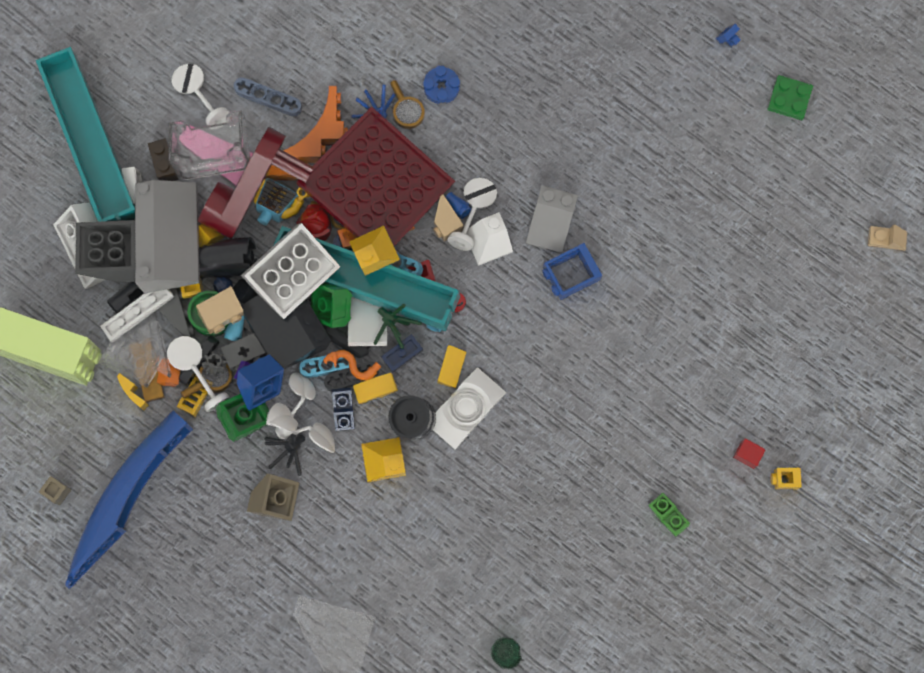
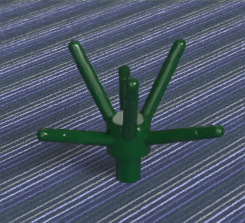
(390, 319)

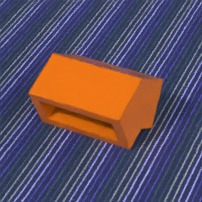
(169, 381)

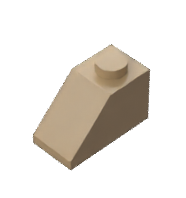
(446, 220)

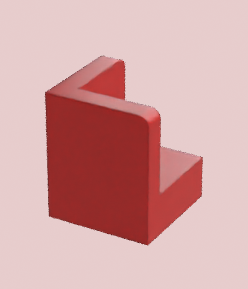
(749, 453)

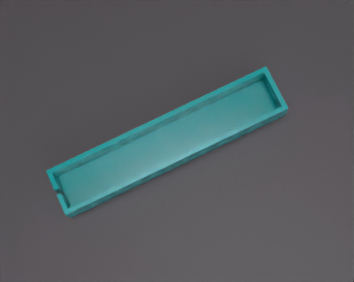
(86, 136)
(392, 287)

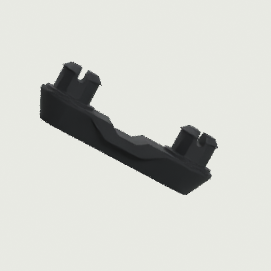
(341, 340)

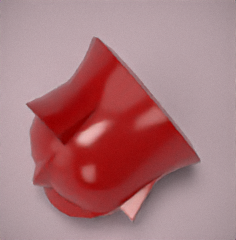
(316, 221)

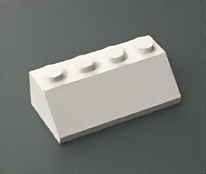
(66, 231)

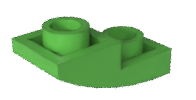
(669, 515)

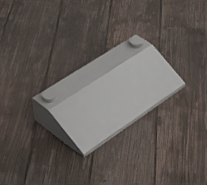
(166, 235)

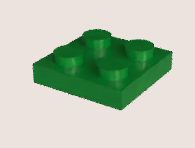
(790, 97)

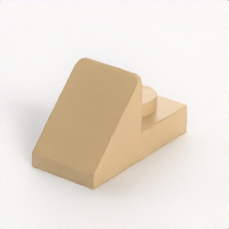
(888, 238)

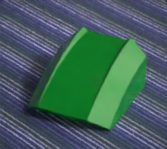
(332, 305)
(238, 419)

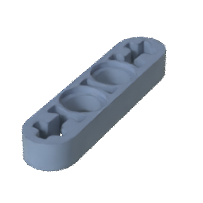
(268, 95)

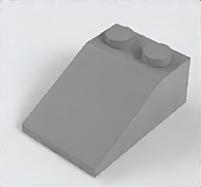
(551, 219)

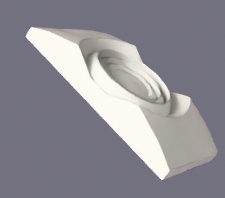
(467, 408)

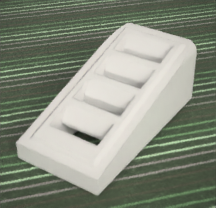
(132, 176)

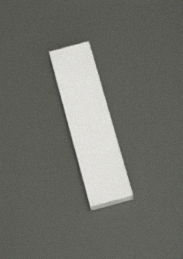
(135, 313)

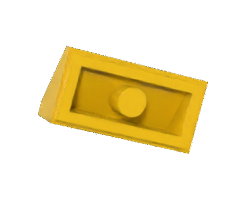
(451, 366)

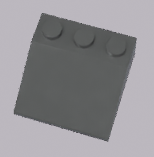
(106, 250)

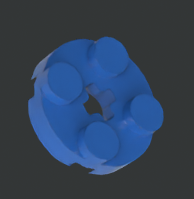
(442, 95)

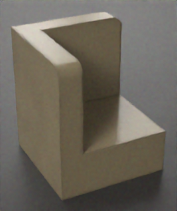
(55, 490)

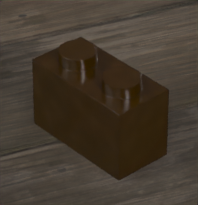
(160, 157)

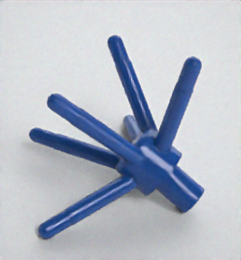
(382, 110)

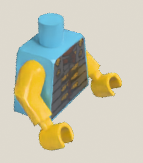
(277, 201)

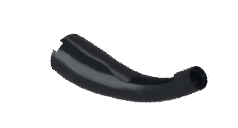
(216, 259)

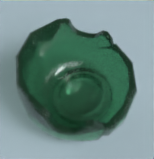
(506, 653)

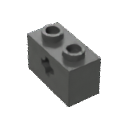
(234, 355)

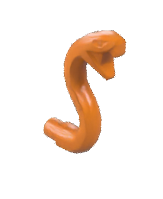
(366, 375)

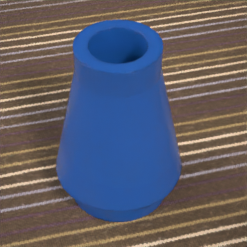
(459, 205)

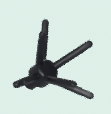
(291, 447)

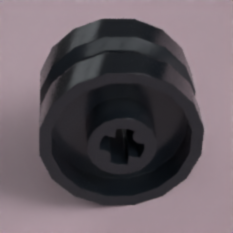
(406, 408)

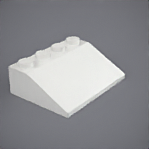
(291, 270)

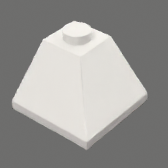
(489, 239)

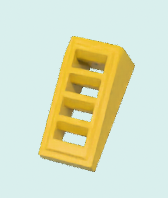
(197, 405)

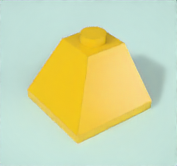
(374, 250)
(383, 459)

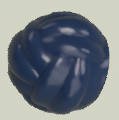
(221, 284)

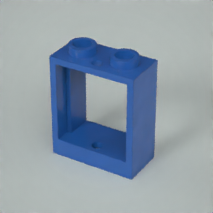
(588, 262)

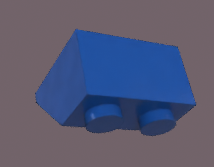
(260, 381)

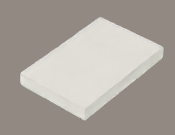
(365, 324)

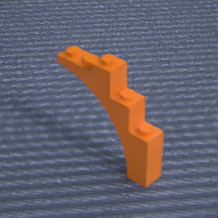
(313, 146)

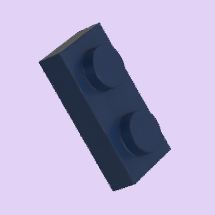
(398, 357)

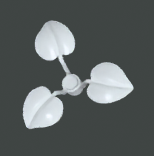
(286, 425)

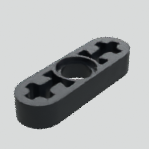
(207, 347)
(344, 372)

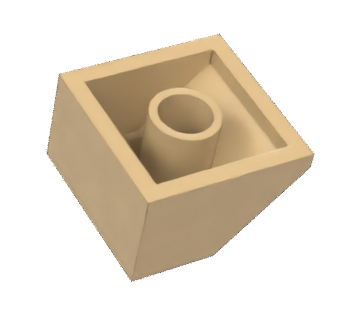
(220, 311)

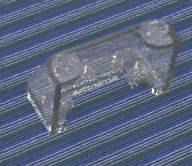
(209, 148)

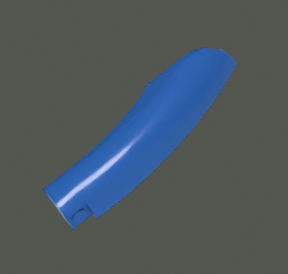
(120, 495)

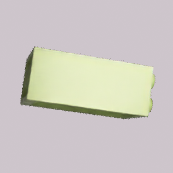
(47, 347)

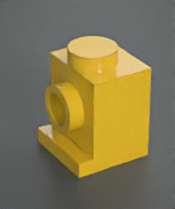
(793, 478)

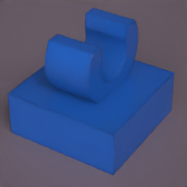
(729, 35)

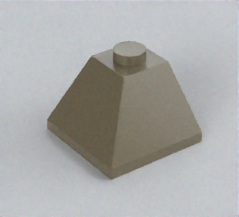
(274, 497)

